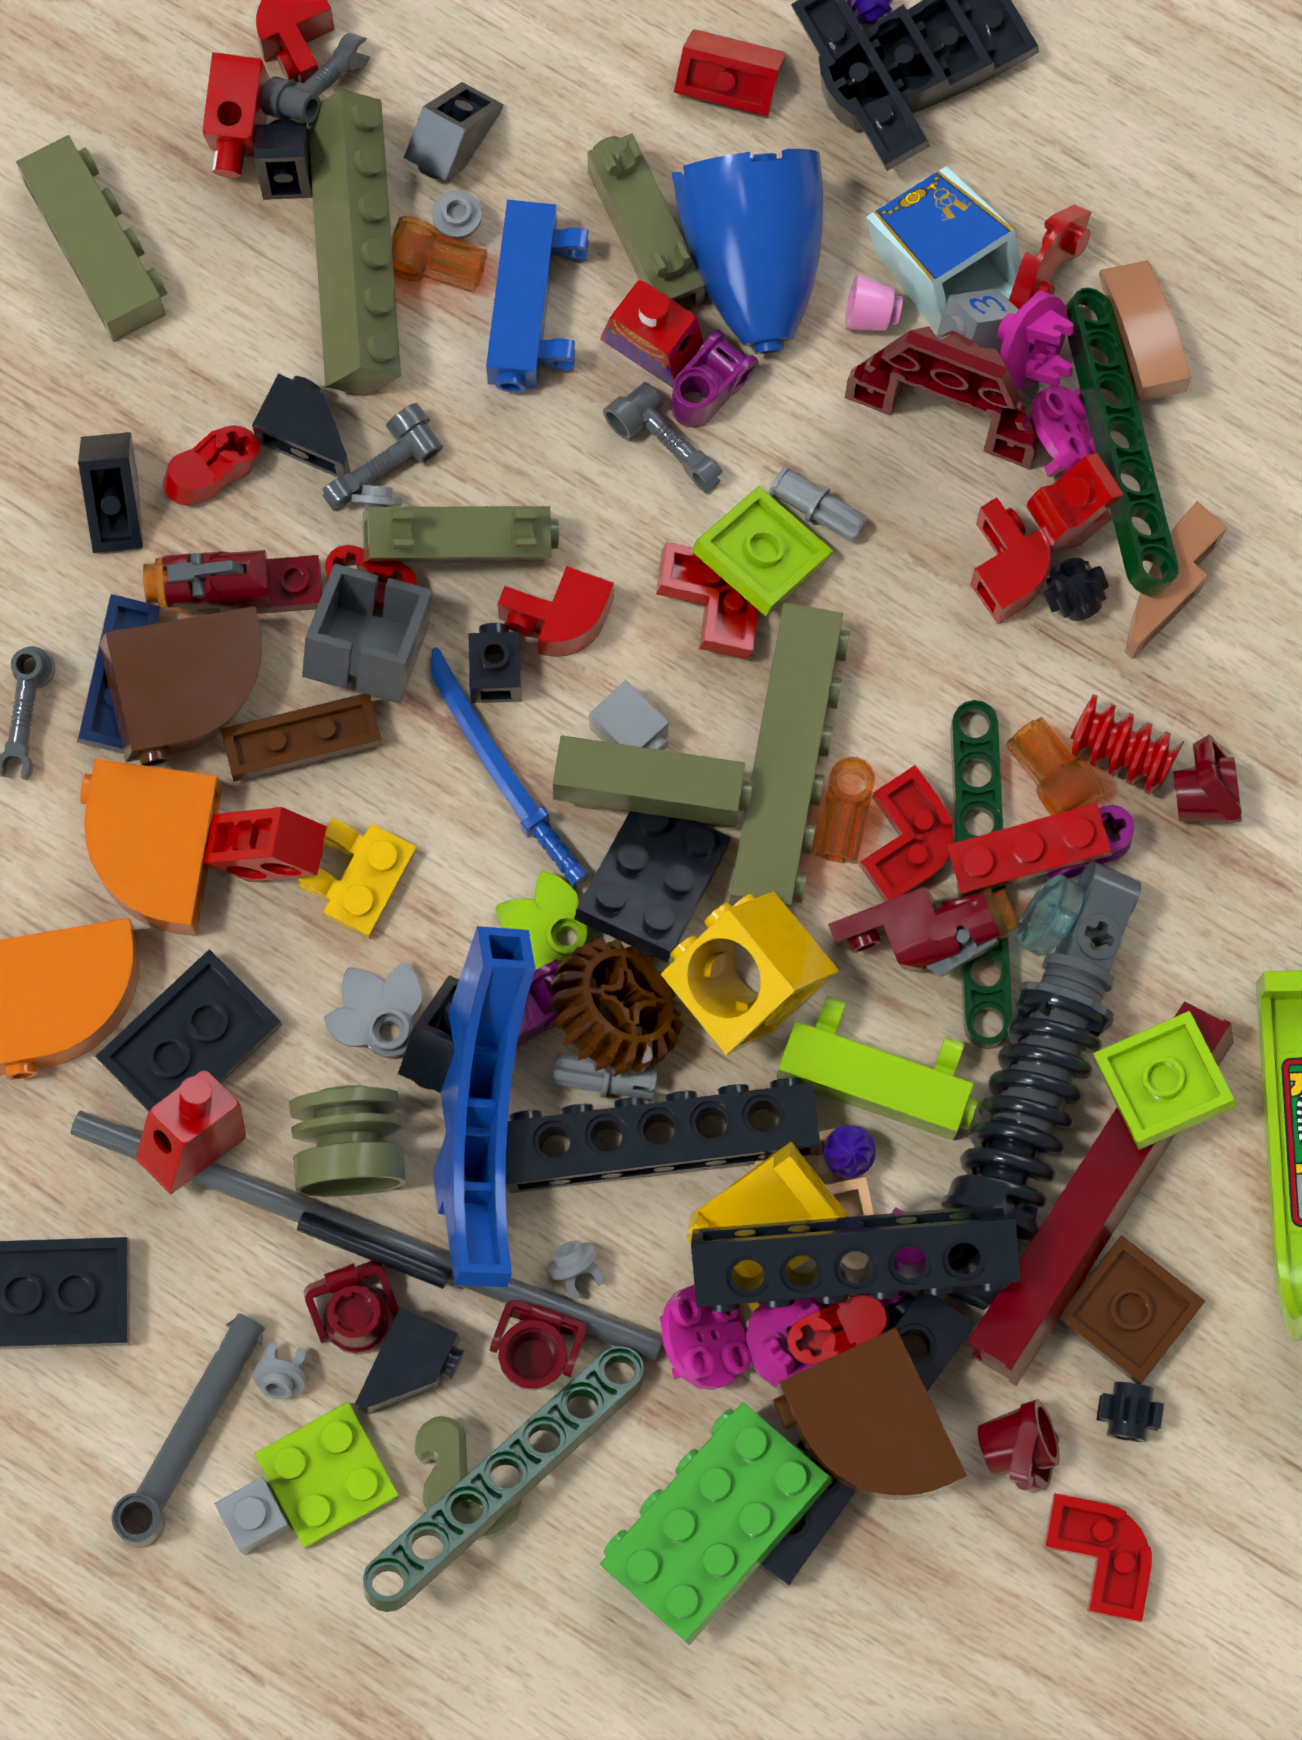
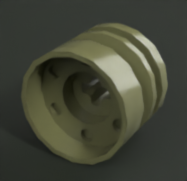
(347, 1133)

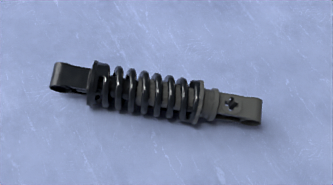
(1052, 1030)

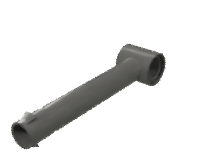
(189, 1430)

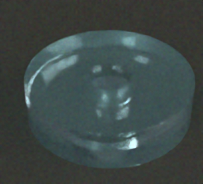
(1049, 915)

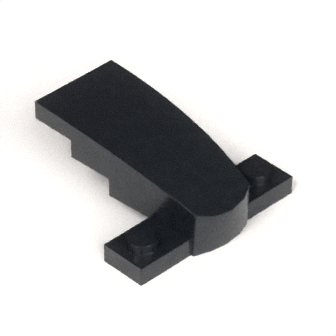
(909, 62)

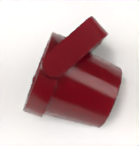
(1210, 787)
(356, 1314)
(533, 1350)
(1021, 1443)

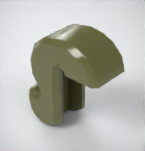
(445, 1443)

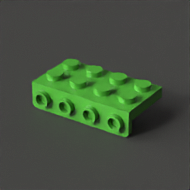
(714, 1521)

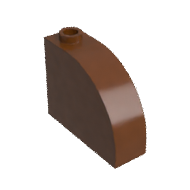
(180, 680)
(871, 1422)

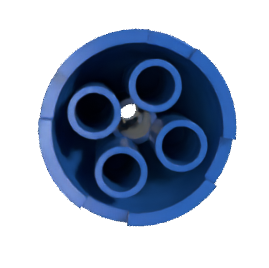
(755, 238)

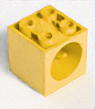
(788, 964)

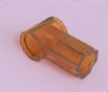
(423, 252)
(1059, 777)
(844, 814)

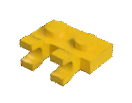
(369, 880)

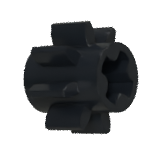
(1076, 589)
(1130, 1412)

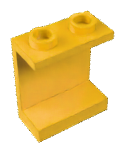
(773, 1192)

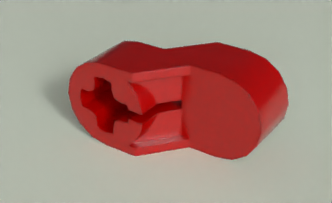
(210, 465)
(813, 1337)

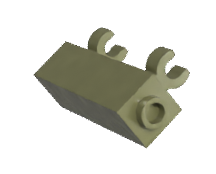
(644, 220)
(459, 534)
(650, 781)

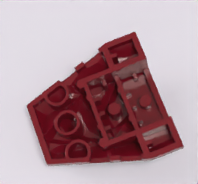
(956, 371)

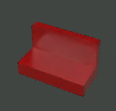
(729, 72)

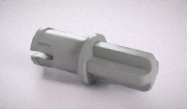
(817, 504)
(581, 1074)

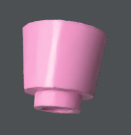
(872, 305)

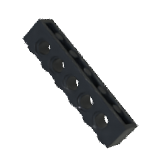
(637, 1157)
(878, 1236)
(943, 1333)

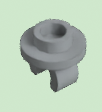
(456, 214)
(376, 497)
(572, 1260)
(279, 1377)

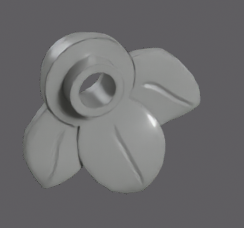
(373, 1005)

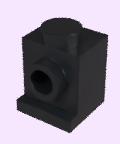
(500, 680)

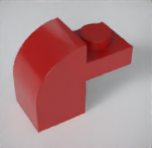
(285, 30)
(1075, 503)
(1017, 571)
(565, 623)

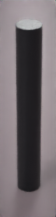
(373, 1250)

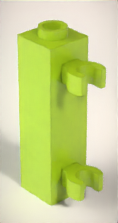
(878, 1080)

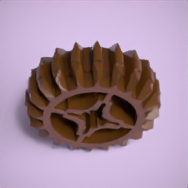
(605, 1018)

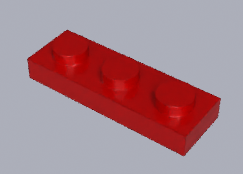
(1029, 849)

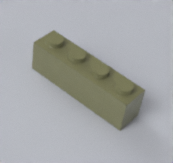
(92, 238)

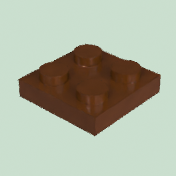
(1130, 1310)

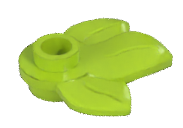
(546, 918)

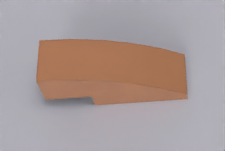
(1146, 331)
(1193, 541)

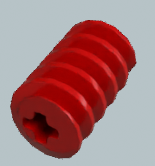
(1123, 746)

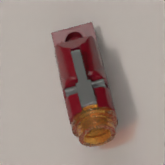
(234, 581)
(928, 935)

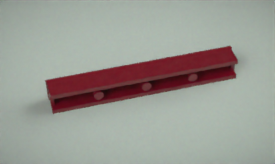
(1075, 1233)

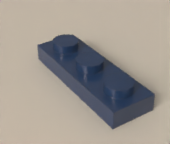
(98, 719)

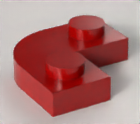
(1062, 242)
(727, 615)
(922, 841)
(1117, 1544)

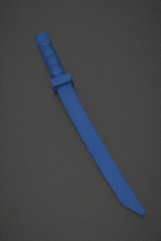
(533, 820)

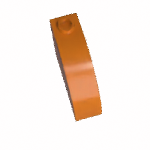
(151, 839)
(63, 993)

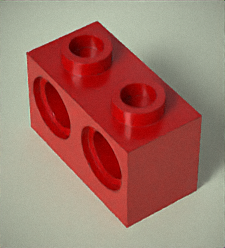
(265, 844)

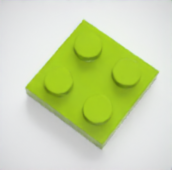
(762, 550)
(1164, 1080)
(326, 1475)

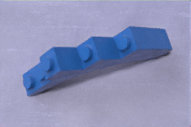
(476, 1104)

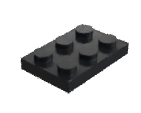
(652, 881)
(194, 1026)
(64, 1293)

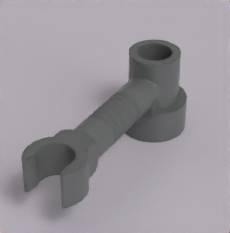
(301, 100)
(639, 411)
(413, 439)
(24, 697)

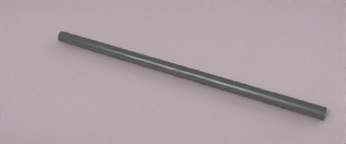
(293, 1205)

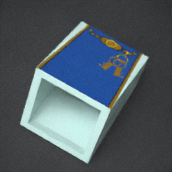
(944, 243)

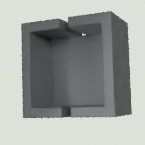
(362, 648)

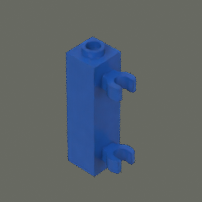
(522, 296)

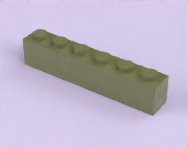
(353, 244)
(788, 753)

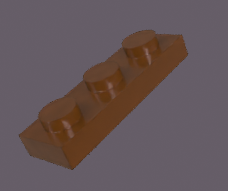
(301, 737)

